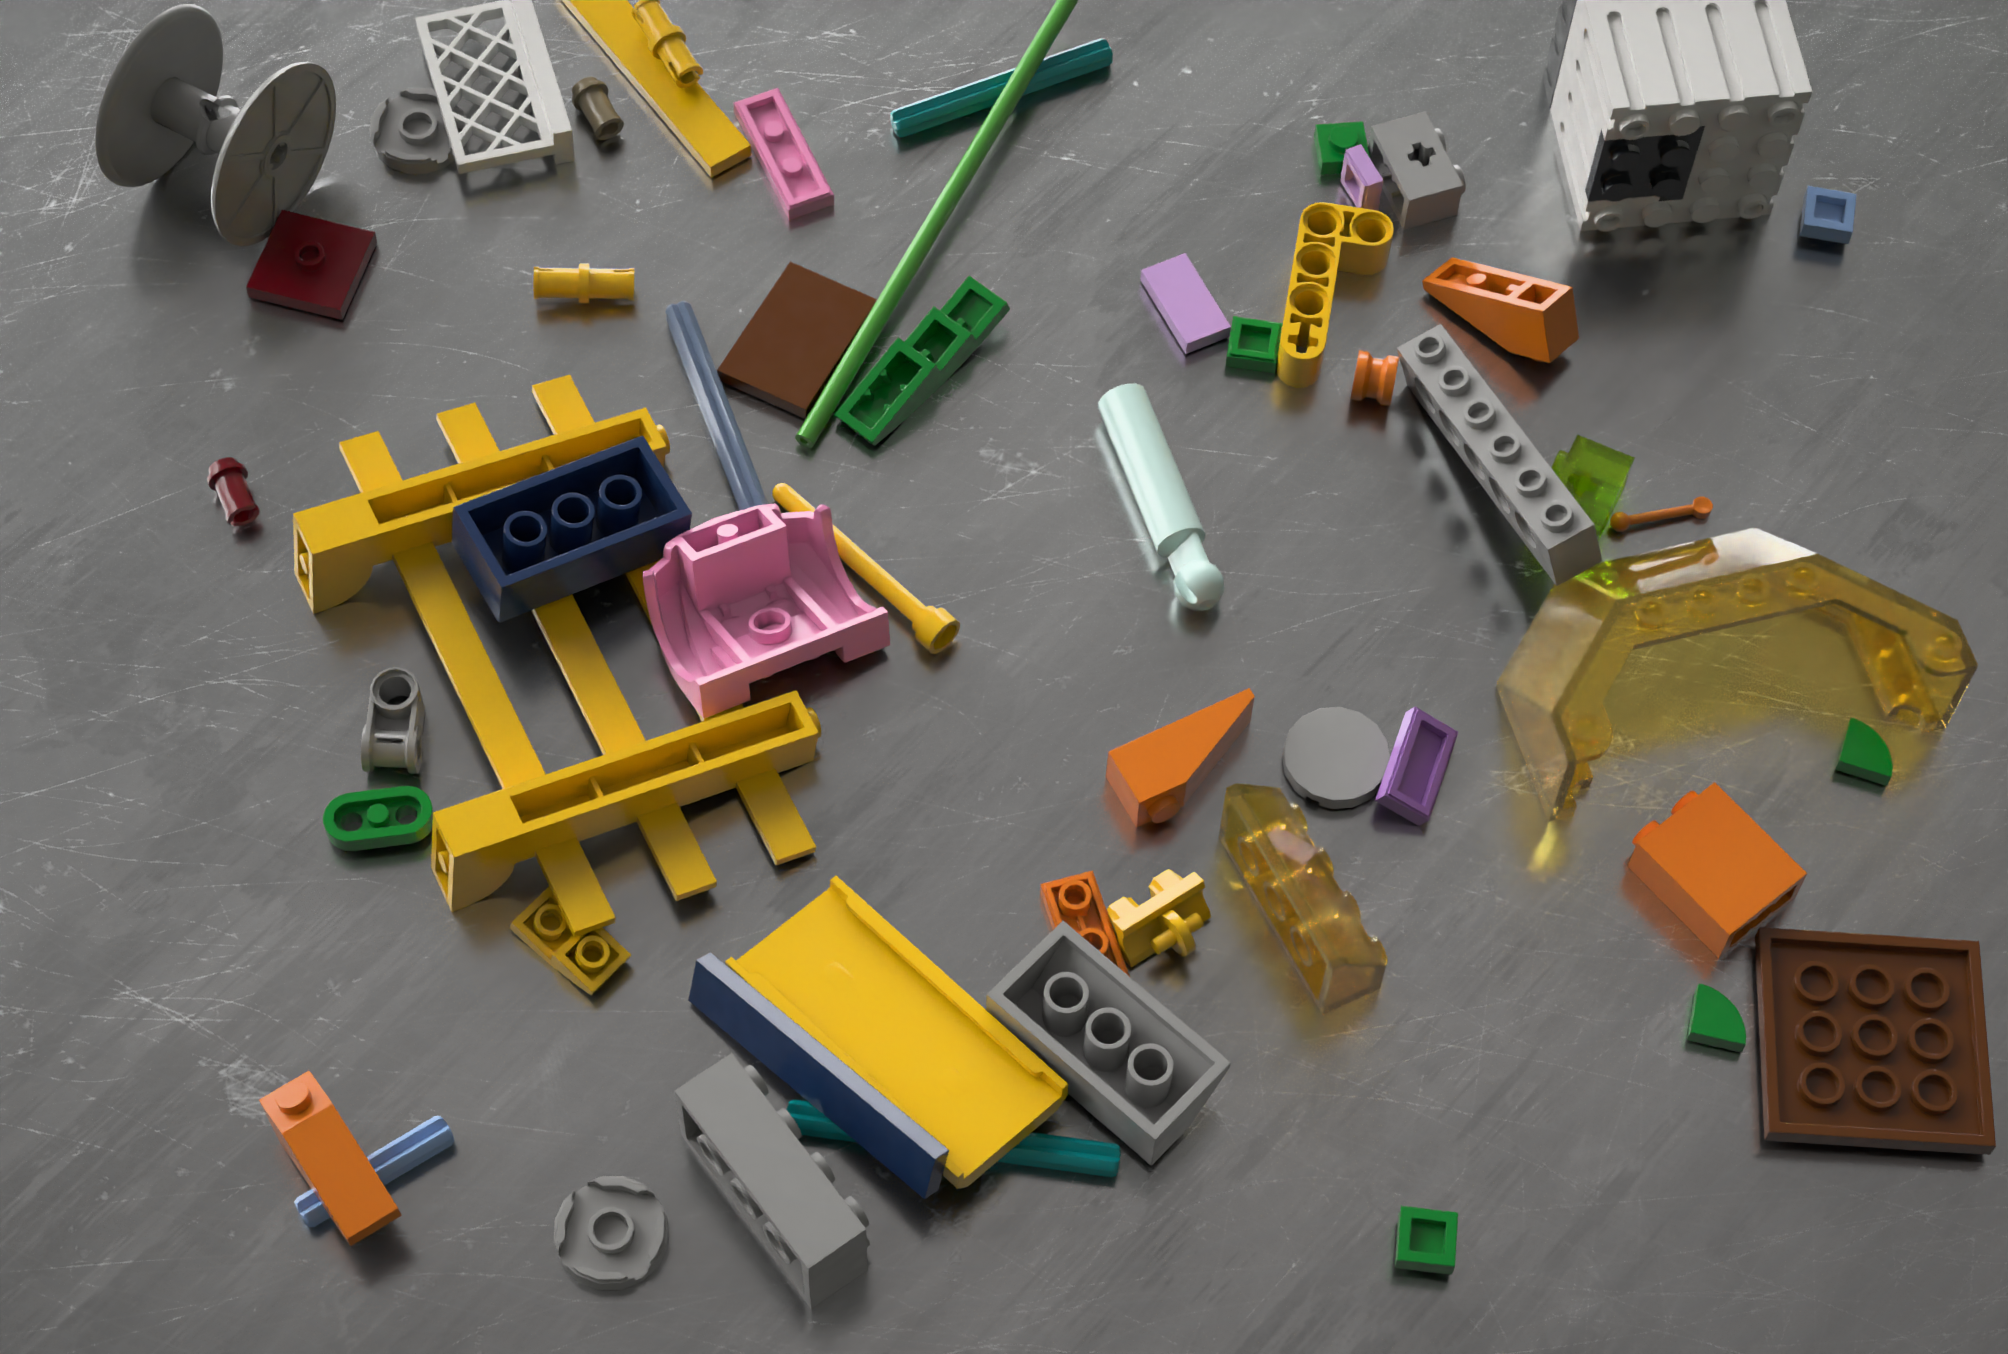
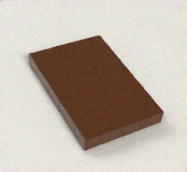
(796, 339)

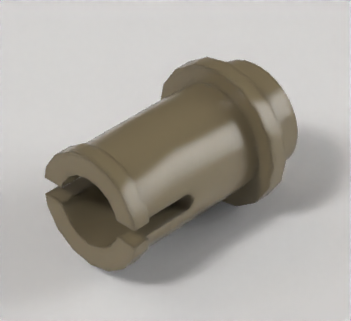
(591, 98)

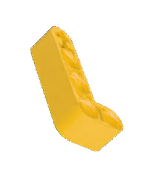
(1327, 242)

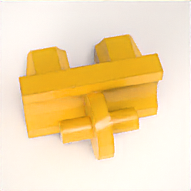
(1163, 921)

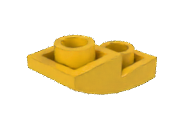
(582, 959)

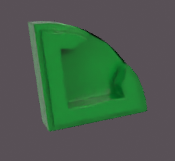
(1864, 753)
(1716, 1020)

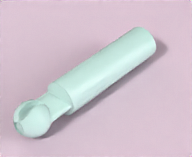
(1161, 494)

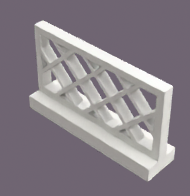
(537, 83)

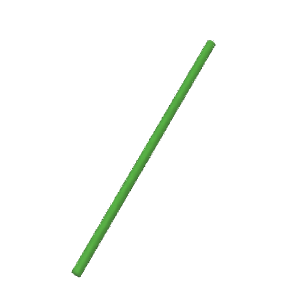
(933, 224)

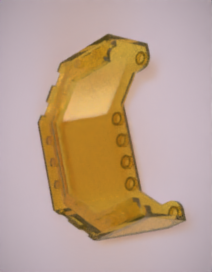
(1694, 588)

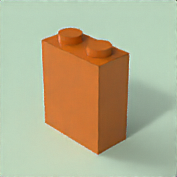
(1715, 868)

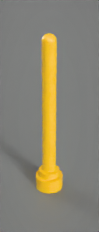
(933, 626)

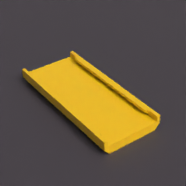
(904, 1029)

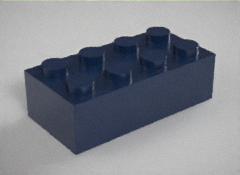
(569, 528)

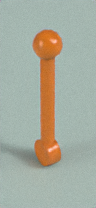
(1699, 508)

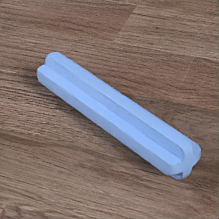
(389, 1162)

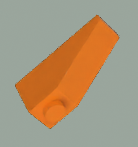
(1510, 308)
(1168, 765)
(329, 1158)

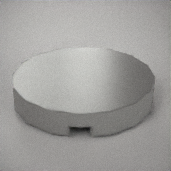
(412, 133)
(1335, 757)
(611, 1233)

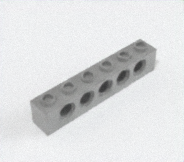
(1500, 455)

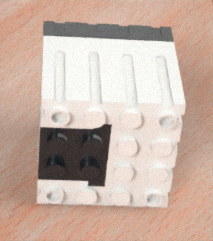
(1674, 107)

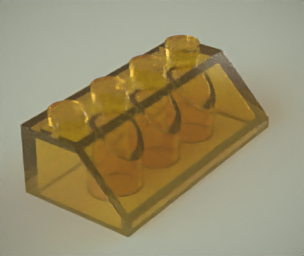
(1300, 896)

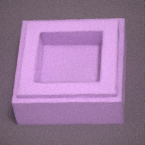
(1361, 178)

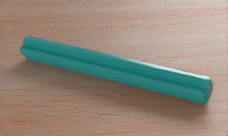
(985, 92)

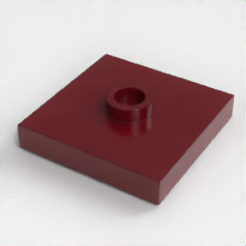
(311, 264)

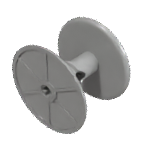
(167, 100)

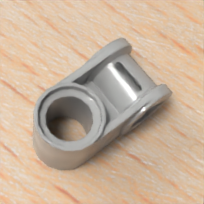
(393, 731)

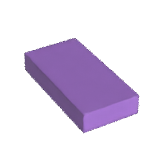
(1416, 766)

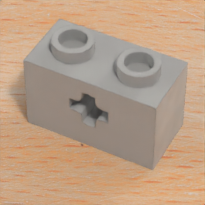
(1416, 170)

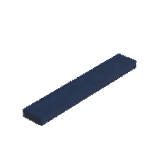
(818, 1075)

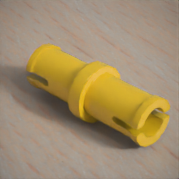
(667, 42)
(583, 283)

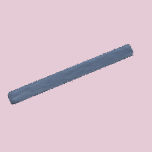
(715, 406)

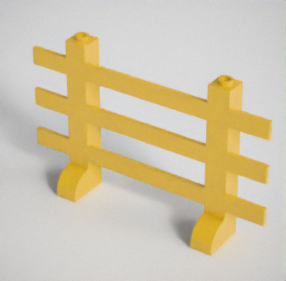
(634, 778)

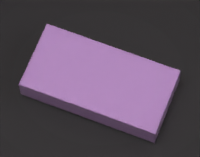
(1185, 303)

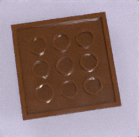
(1873, 1041)

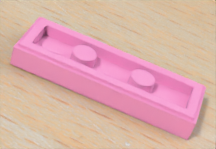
(783, 154)

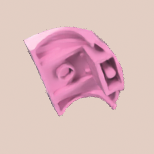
(754, 600)

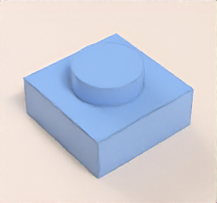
(1828, 214)

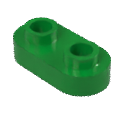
(380, 817)

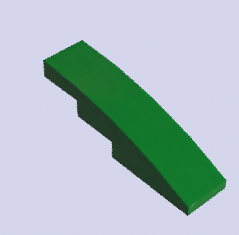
(923, 362)

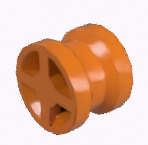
(1374, 378)

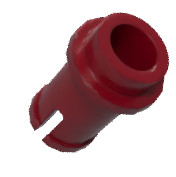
(229, 480)

